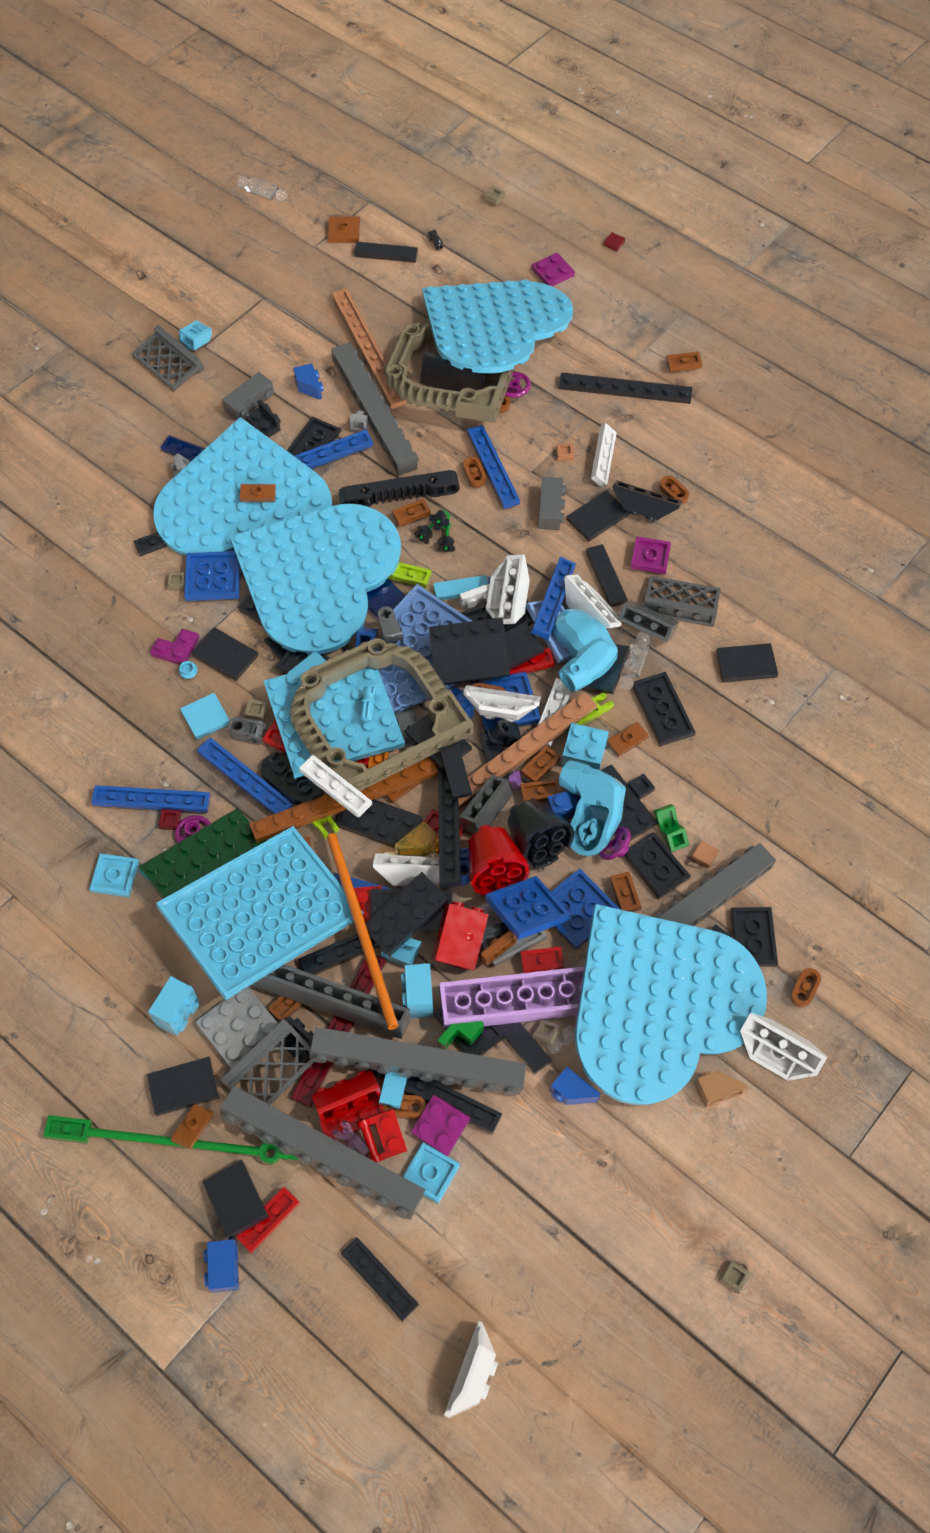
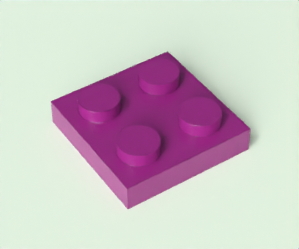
(553, 270)
(650, 555)
(441, 1125)

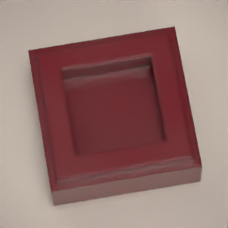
(614, 241)
(169, 819)

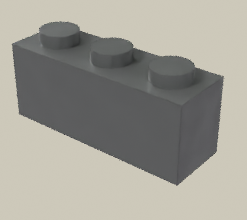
(245, 397)
(551, 503)
(648, 620)
(486, 804)

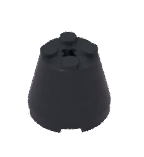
(539, 832)

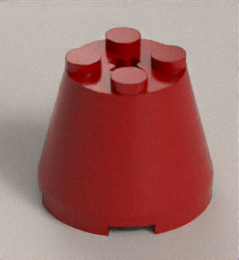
(495, 860)

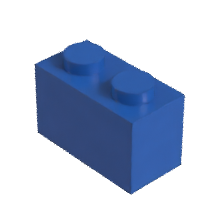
(222, 1266)

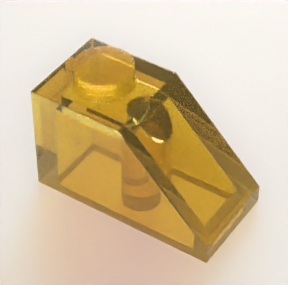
(418, 842)

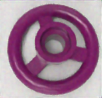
(514, 389)
(189, 823)
(617, 845)

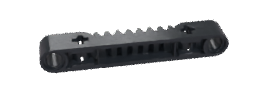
(444, 483)

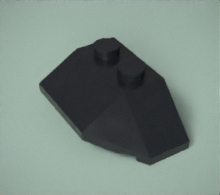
(645, 502)

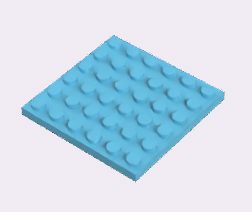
(337, 717)

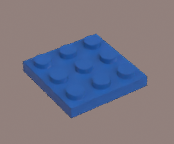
(212, 576)
(518, 684)
(578, 897)
(527, 907)

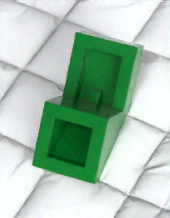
(671, 830)
(466, 1031)

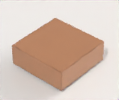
(565, 452)
(705, 854)

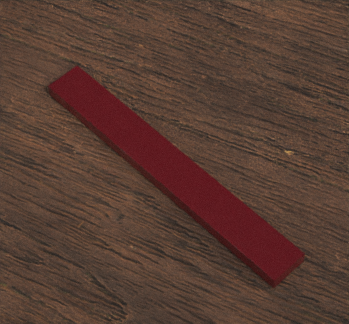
(316, 1074)

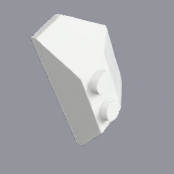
(509, 589)
(584, 597)
(500, 703)
(403, 869)
(780, 1049)
(474, 1373)

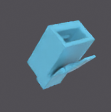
(195, 335)
(405, 954)

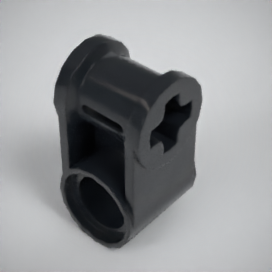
(504, 733)

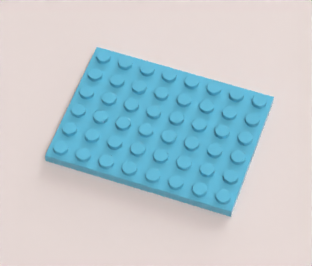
(257, 911)

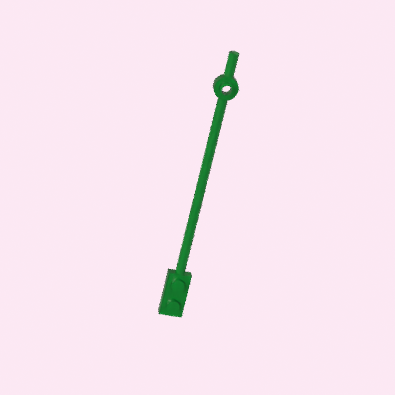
(80, 1129)

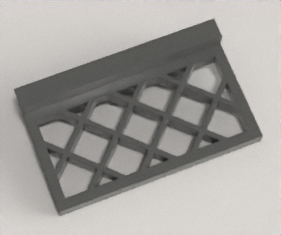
(175, 347)
(681, 610)
(261, 1051)

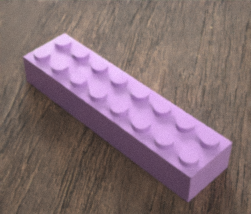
(512, 997)

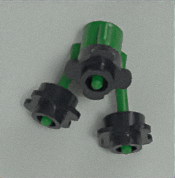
(439, 520)

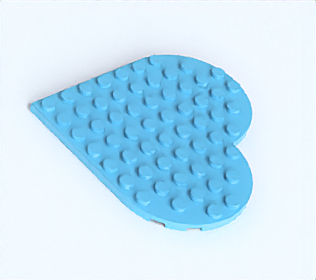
(493, 322)
(203, 502)
(315, 573)
(659, 1000)

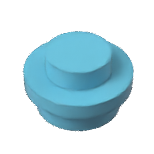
(188, 670)

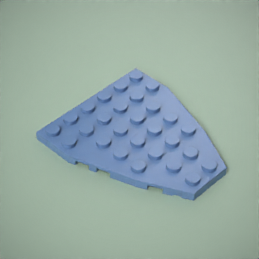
(415, 616)

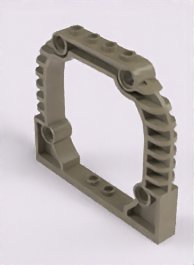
(467, 403)
(450, 723)

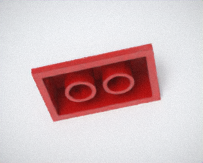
(346, 1095)

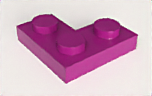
(179, 650)

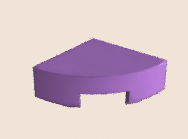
(515, 780)

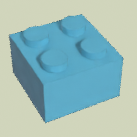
(585, 745)
(418, 990)
(174, 1006)

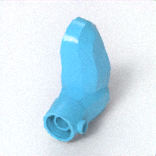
(588, 644)
(598, 808)

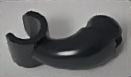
(436, 239)

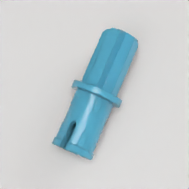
(368, 703)

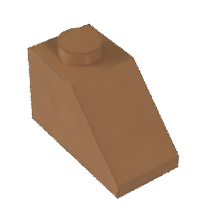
(718, 1087)

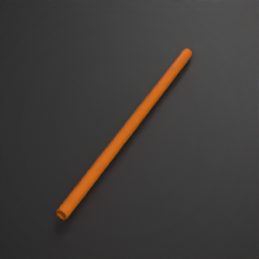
(362, 932)

